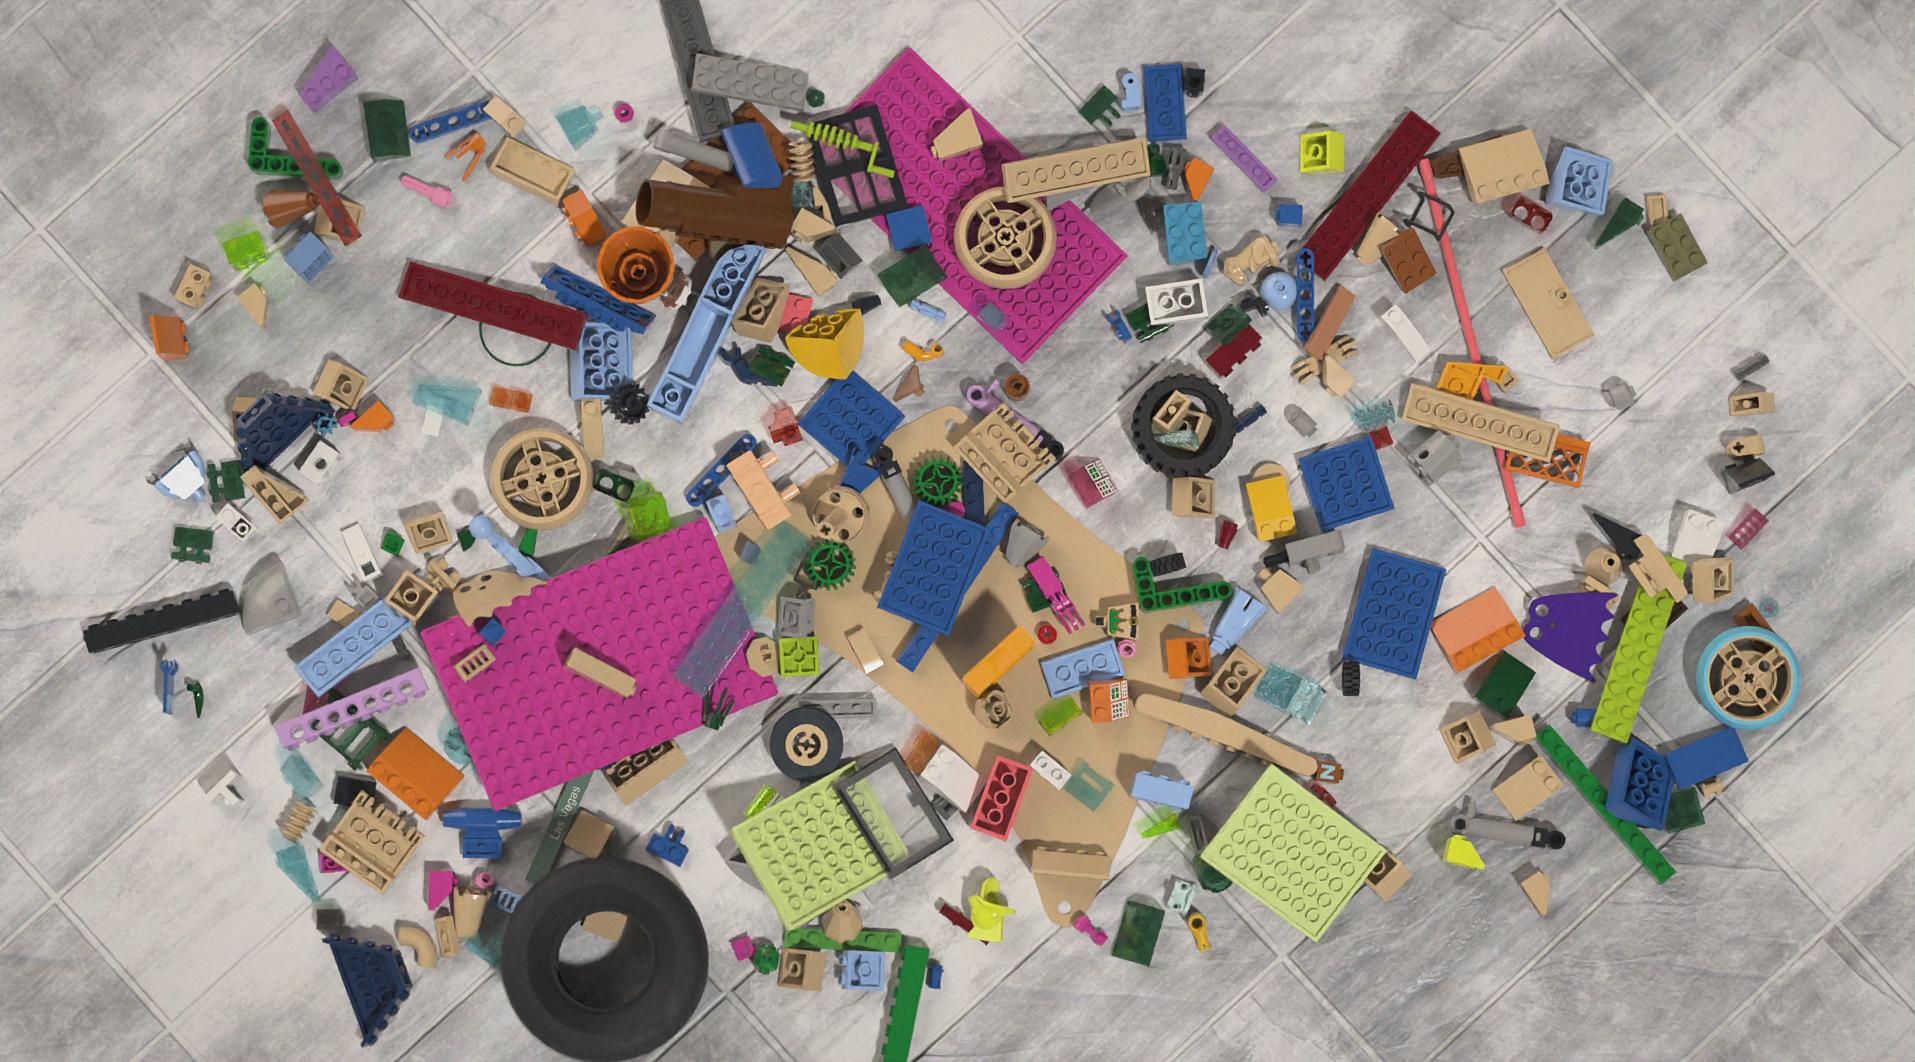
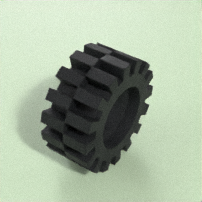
(1167, 564)
(1350, 678)

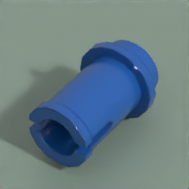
(935, 976)

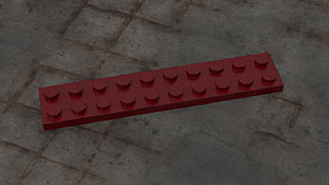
(1369, 194)
(493, 306)

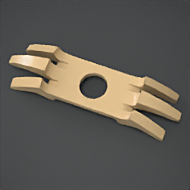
(1316, 367)

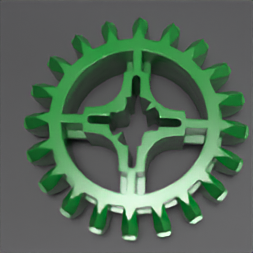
(928, 483)
(821, 564)

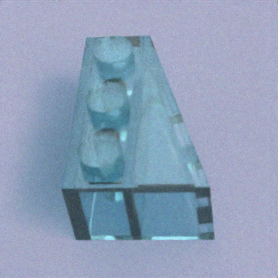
(448, 401)

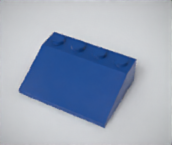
(1640, 785)

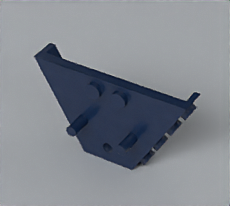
(274, 425)
(373, 980)

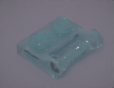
(1085, 792)

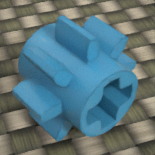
(320, 424)

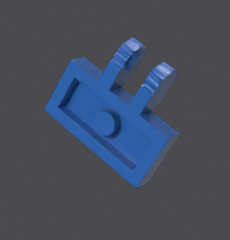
(667, 849)

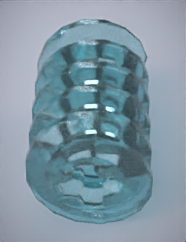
(1375, 416)

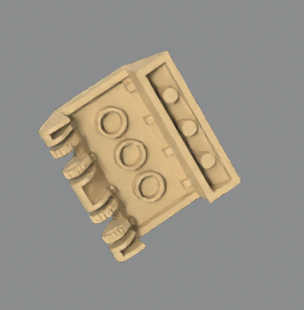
(1004, 452)
(371, 843)

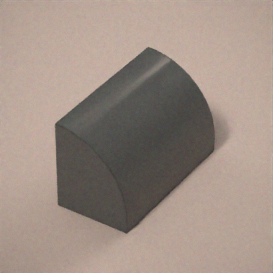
(839, 255)

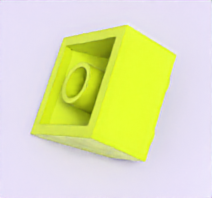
(1322, 152)
(1462, 853)

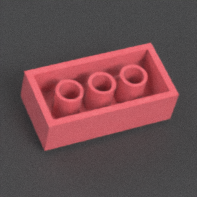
(1001, 798)

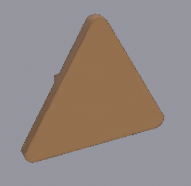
(910, 385)

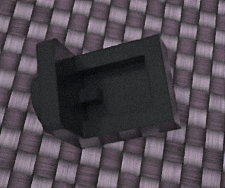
(1249, 305)

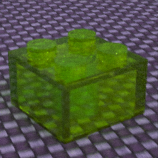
(246, 251)
(646, 516)

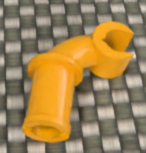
(922, 355)

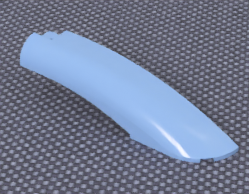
(705, 332)

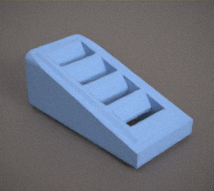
(510, 894)

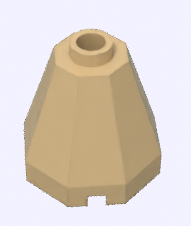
(842, 922)

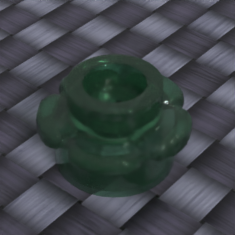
(815, 93)

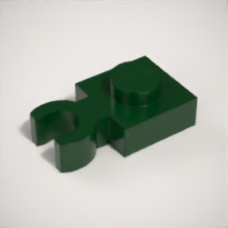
(1156, 162)

